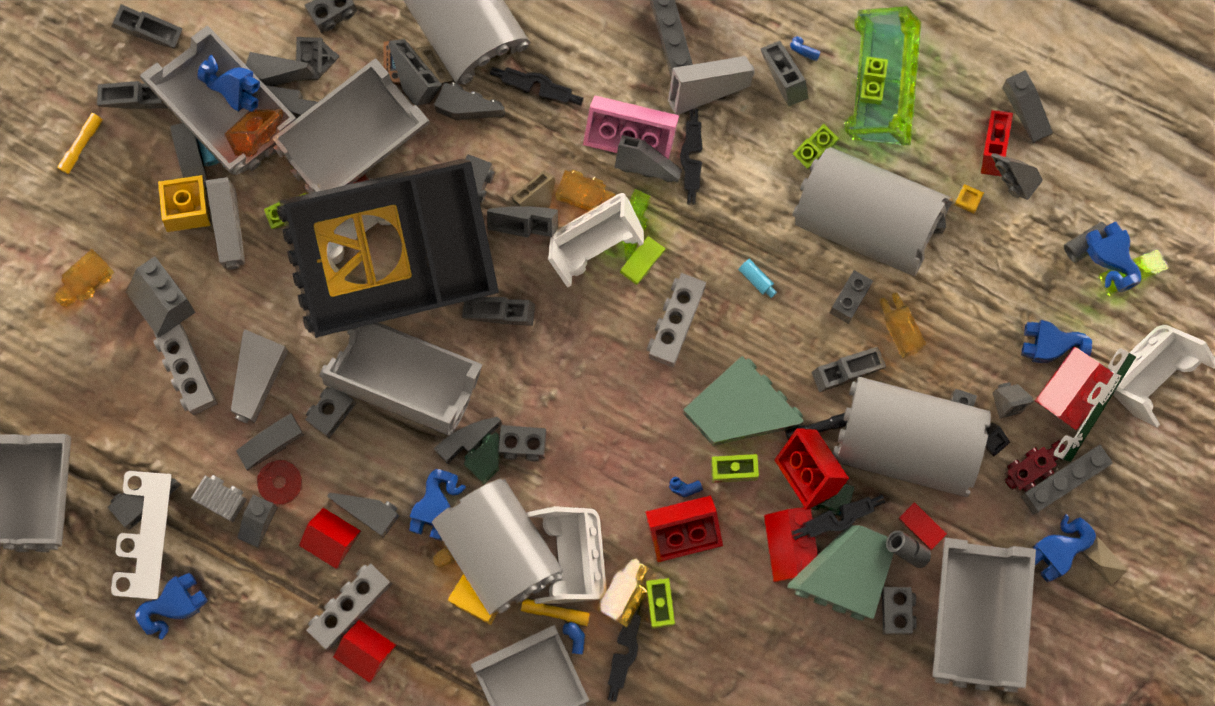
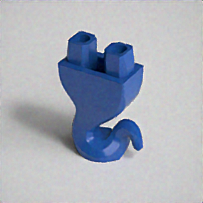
(235, 84)
(1114, 255)
(1051, 342)
(434, 501)
(1060, 550)
(173, 603)

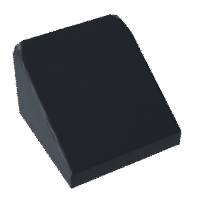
(996, 439)

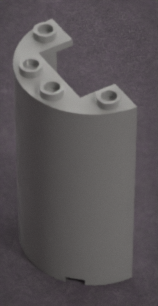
(468, 32)
(205, 110)
(349, 130)
(870, 210)
(404, 376)
(913, 437)
(984, 616)

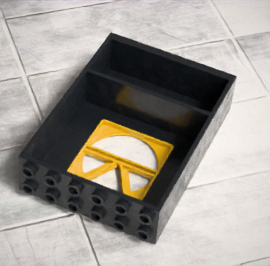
(441, 237)

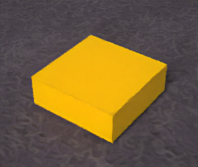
(969, 198)

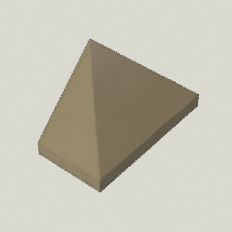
(434, 63)
(536, 192)
(1104, 561)

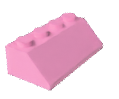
(613, 118)

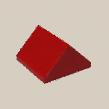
(329, 537)
(364, 650)

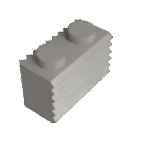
(219, 498)

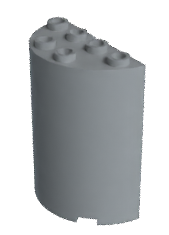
(33, 491)
(497, 546)

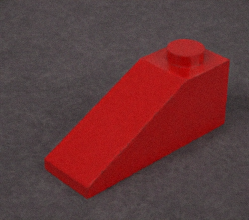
(996, 140)

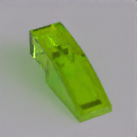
(639, 203)
(1149, 266)

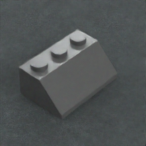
(158, 297)

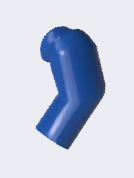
(808, 52)
(683, 489)
(576, 635)

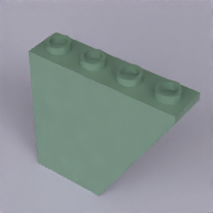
(741, 406)
(847, 573)

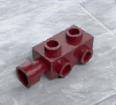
(1032, 468)

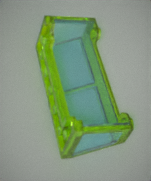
(892, 36)

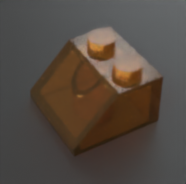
(253, 130)

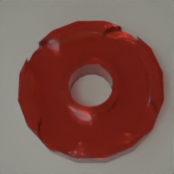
(266, 479)

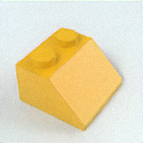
(184, 203)

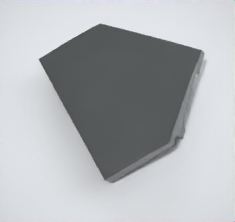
(316, 54)

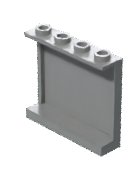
(531, 674)

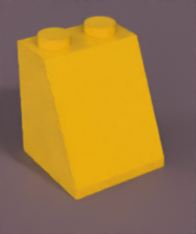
(467, 600)

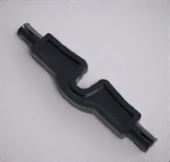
(525, 82)
(692, 167)
(828, 522)
(622, 662)

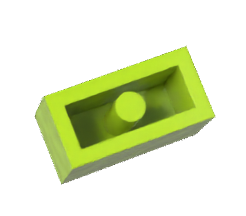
(734, 468)
(660, 603)

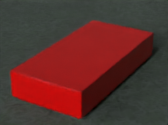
(922, 526)

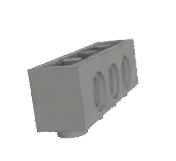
(668, 353)
(203, 397)
(330, 636)

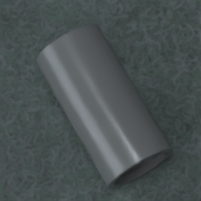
(1077, 248)
(908, 549)

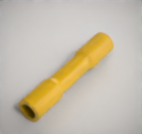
(87, 132)
(569, 615)

